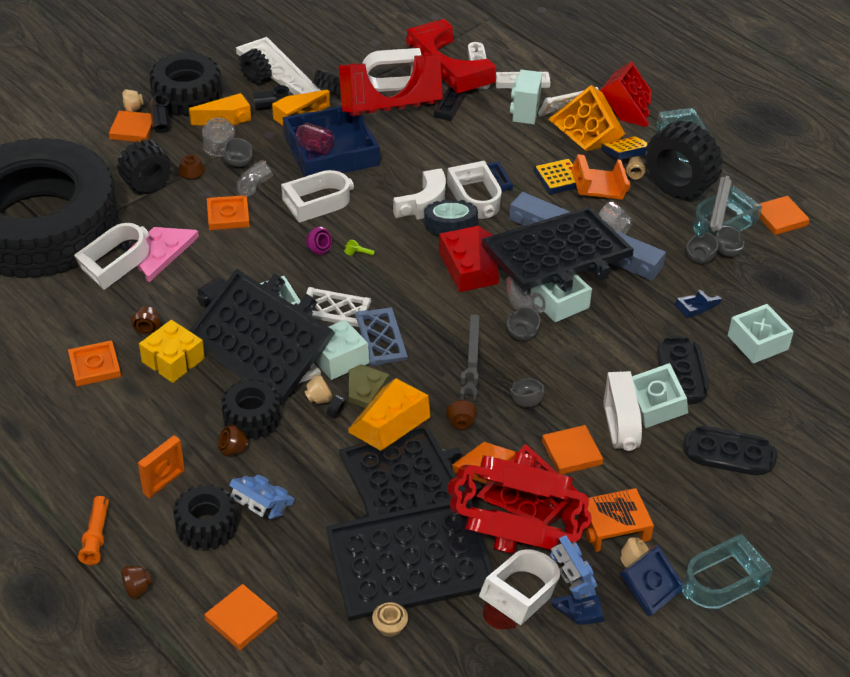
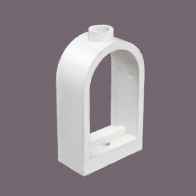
(390, 57)
(475, 173)
(326, 179)
(106, 242)
(622, 411)
(510, 600)

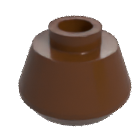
(191, 167)
(145, 320)
(461, 413)
(232, 441)
(135, 581)

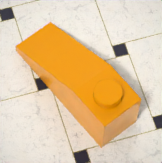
(300, 104)
(231, 108)

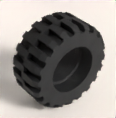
(187, 80)
(698, 149)

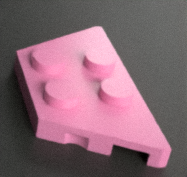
(164, 247)

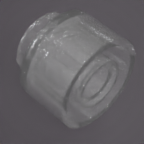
(216, 134)
(616, 217)

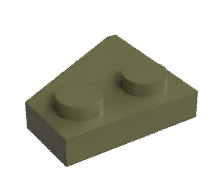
(365, 384)

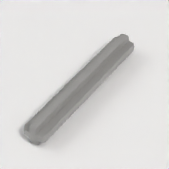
(720, 204)

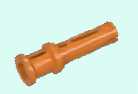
(93, 538)

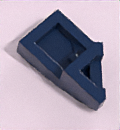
(697, 304)
(581, 611)

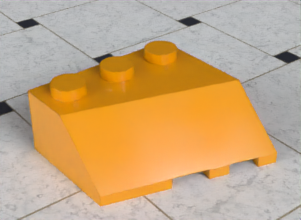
(588, 120)

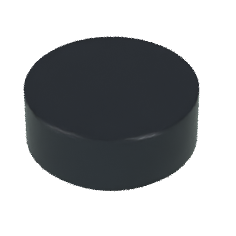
(336, 406)

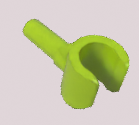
(352, 246)

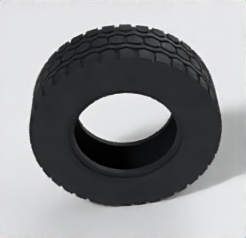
(58, 169)

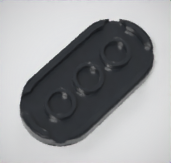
(687, 365)
(730, 450)

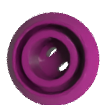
(319, 240)

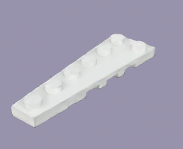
(282, 68)

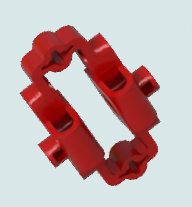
(522, 477)

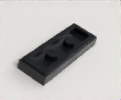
(449, 104)

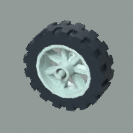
(450, 216)

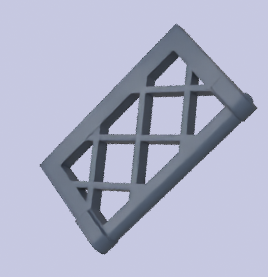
(387, 356)

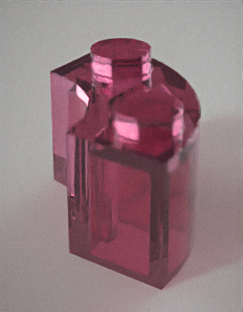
(315, 138)

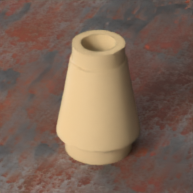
(635, 168)

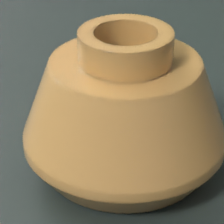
(132, 100)
(318, 390)
(632, 550)
(390, 619)

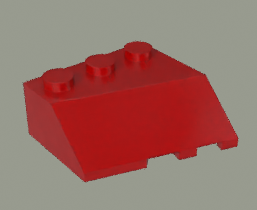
(628, 95)
(467, 259)
(524, 504)

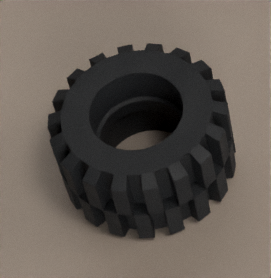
(137, 157)
(255, 396)
(210, 531)

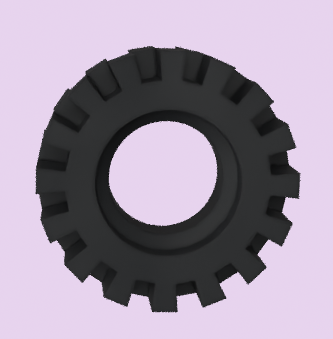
(255, 66)
(327, 80)

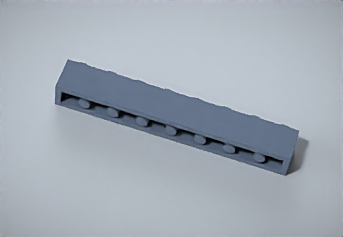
(646, 259)

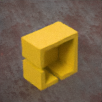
(166, 350)

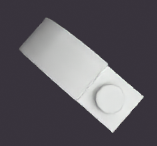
(434, 190)

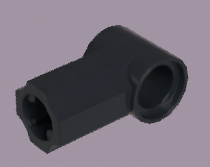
(266, 99)
(159, 112)

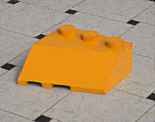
(391, 414)

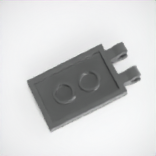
(471, 372)

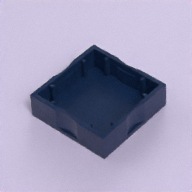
(353, 142)

